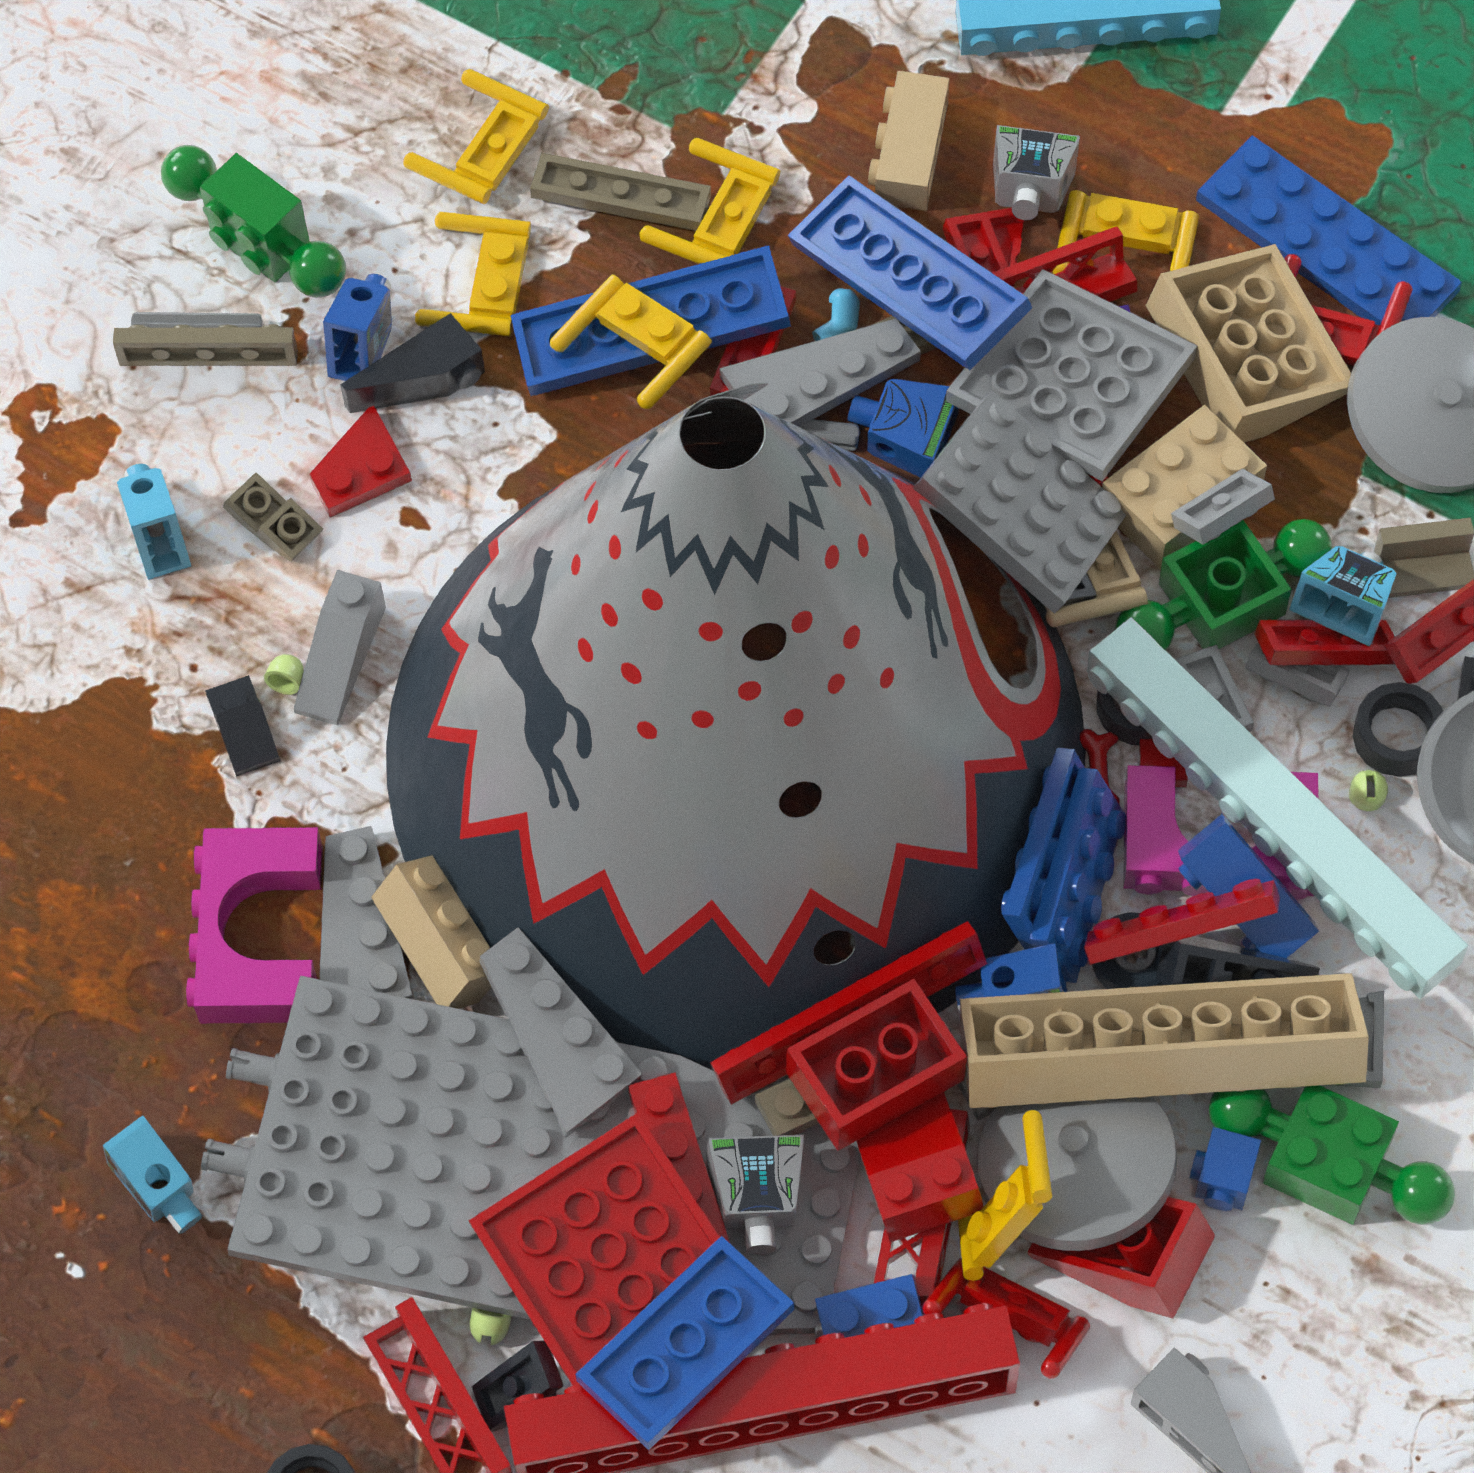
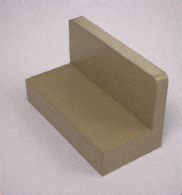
(1427, 556)

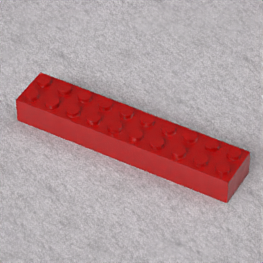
(784, 1395)

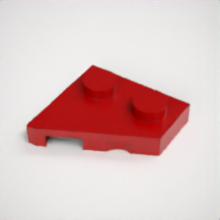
(987, 237)
(359, 466)

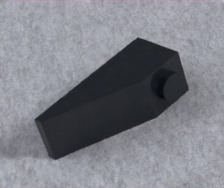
(419, 370)
(1210, 960)

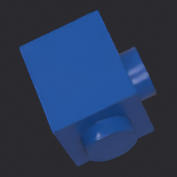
(1225, 1169)

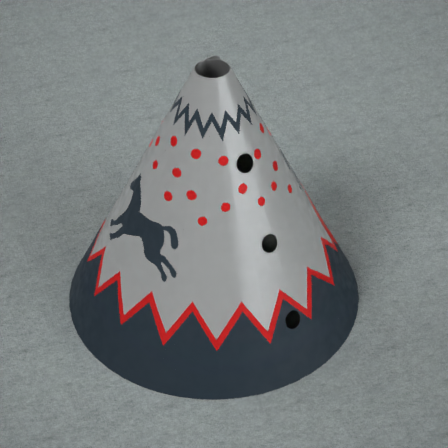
(618, 763)

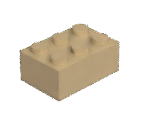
(1171, 474)

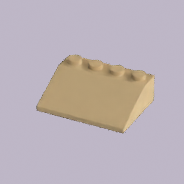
(1256, 339)

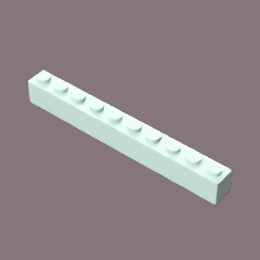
(1276, 809)

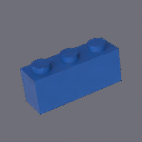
(1222, 859)

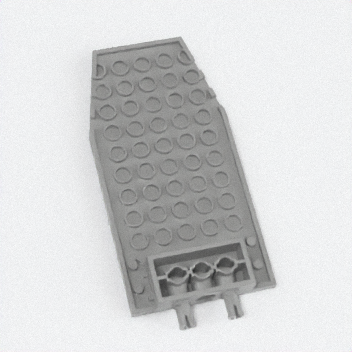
(418, 1115)

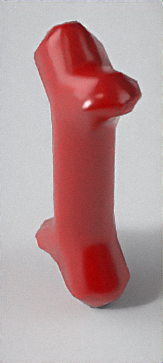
(1097, 750)

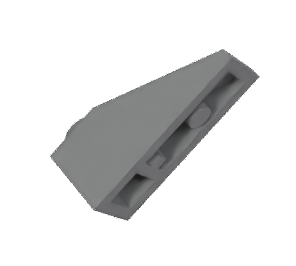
(339, 646)
(1190, 1413)

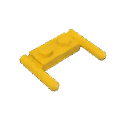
(493, 147)
(731, 211)
(1141, 223)
(496, 275)
(643, 325)
(1011, 1208)

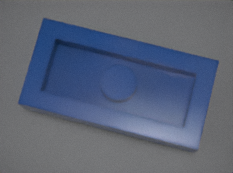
(857, 1309)

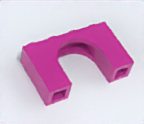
(1155, 838)
(232, 868)

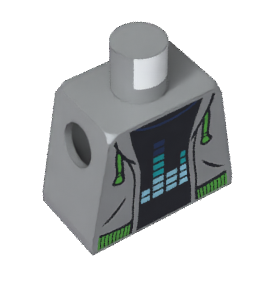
(1033, 169)
(756, 1184)

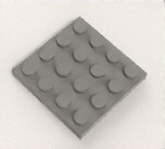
(1079, 372)
(1021, 501)

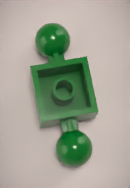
(254, 219)
(1229, 583)
(1334, 1154)

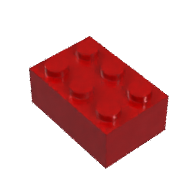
(875, 1064)

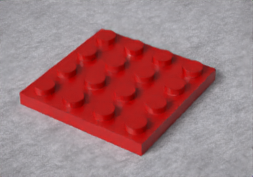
(595, 1240)

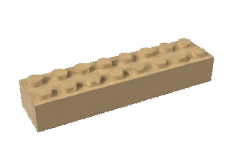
(1163, 1040)

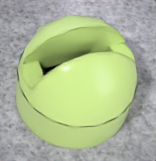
(284, 674)
(1358, 790)
(489, 1324)

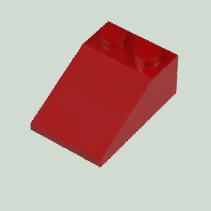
(920, 1170)
(1147, 1268)

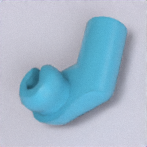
(844, 314)

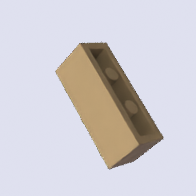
(910, 139)
(434, 931)

